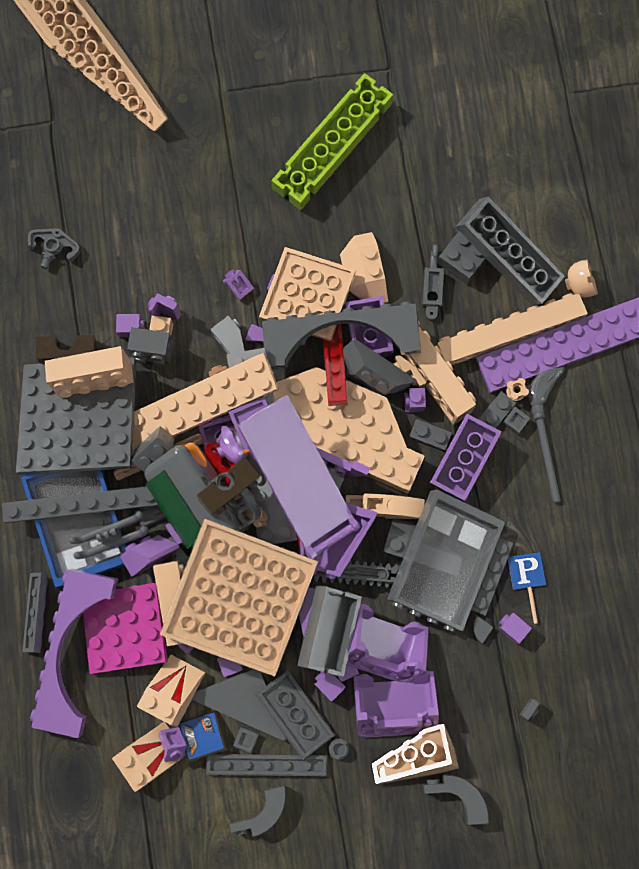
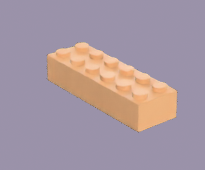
(441, 381)

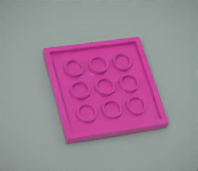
(125, 630)

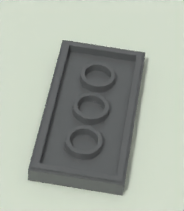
(295, 715)

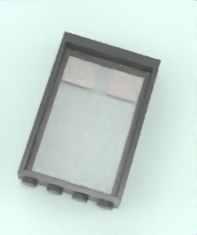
(445, 561)

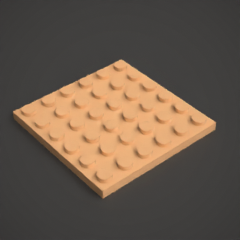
(239, 597)

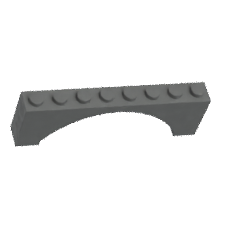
(396, 322)

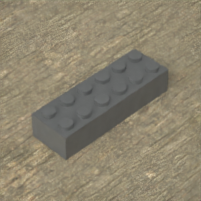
(510, 251)

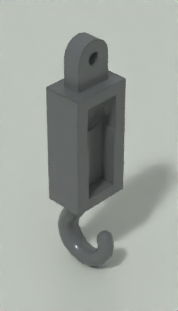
(433, 283)

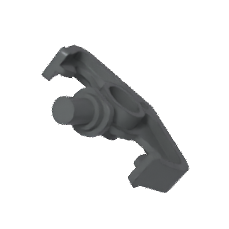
(54, 242)

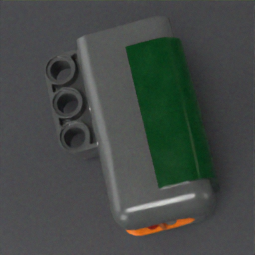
(178, 479)

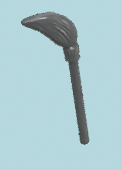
(538, 395)

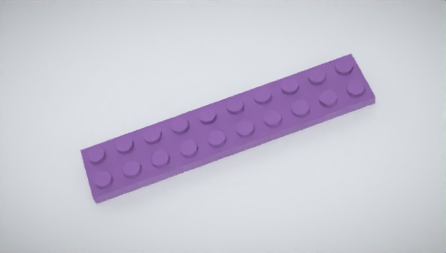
(561, 345)

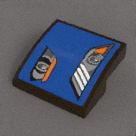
(202, 736)

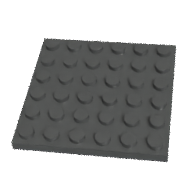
(74, 431)

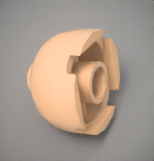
(581, 279)

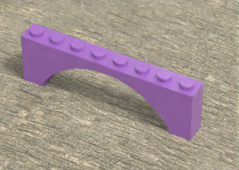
(54, 707)

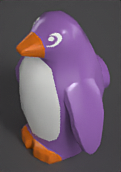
(231, 445)

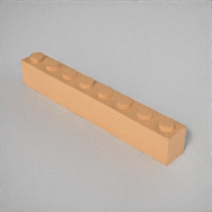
(512, 329)

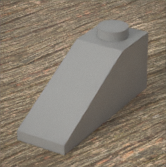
(228, 335)

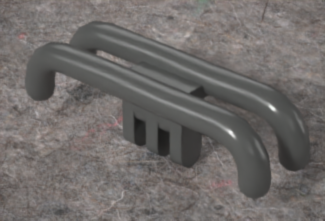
(109, 536)

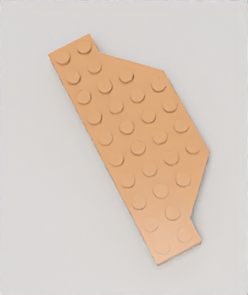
(355, 431)

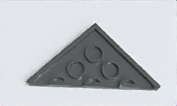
(238, 700)

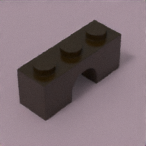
(48, 347)
(215, 499)

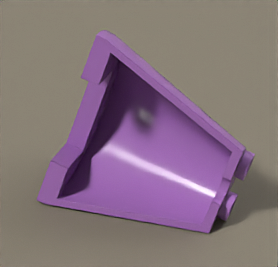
(336, 557)

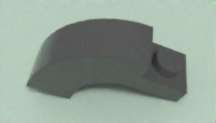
(267, 818)

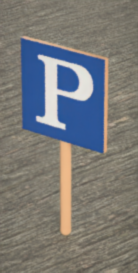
(527, 572)

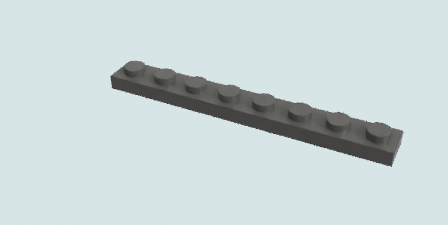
(77, 504)

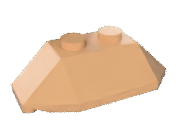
(364, 256)

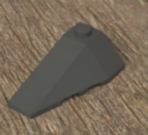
(399, 538)

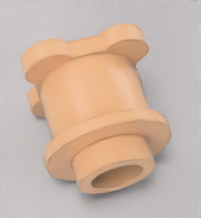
(520, 386)

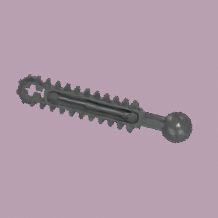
(364, 574)

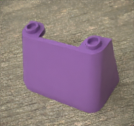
(388, 648)
(395, 706)

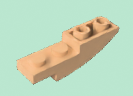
(389, 505)

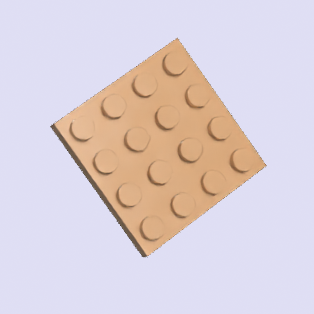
(307, 286)

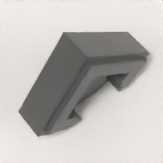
(481, 629)

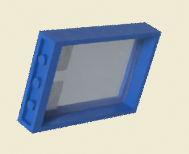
(56, 531)

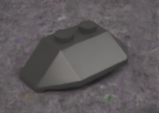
(373, 370)

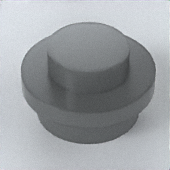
(339, 749)

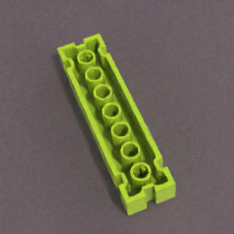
(332, 141)

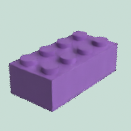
(465, 457)

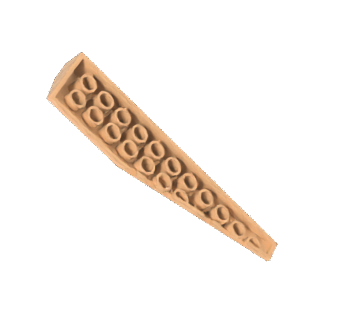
(86, 43)

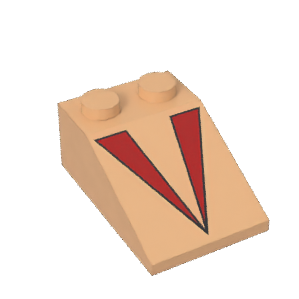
(171, 691)
(143, 759)

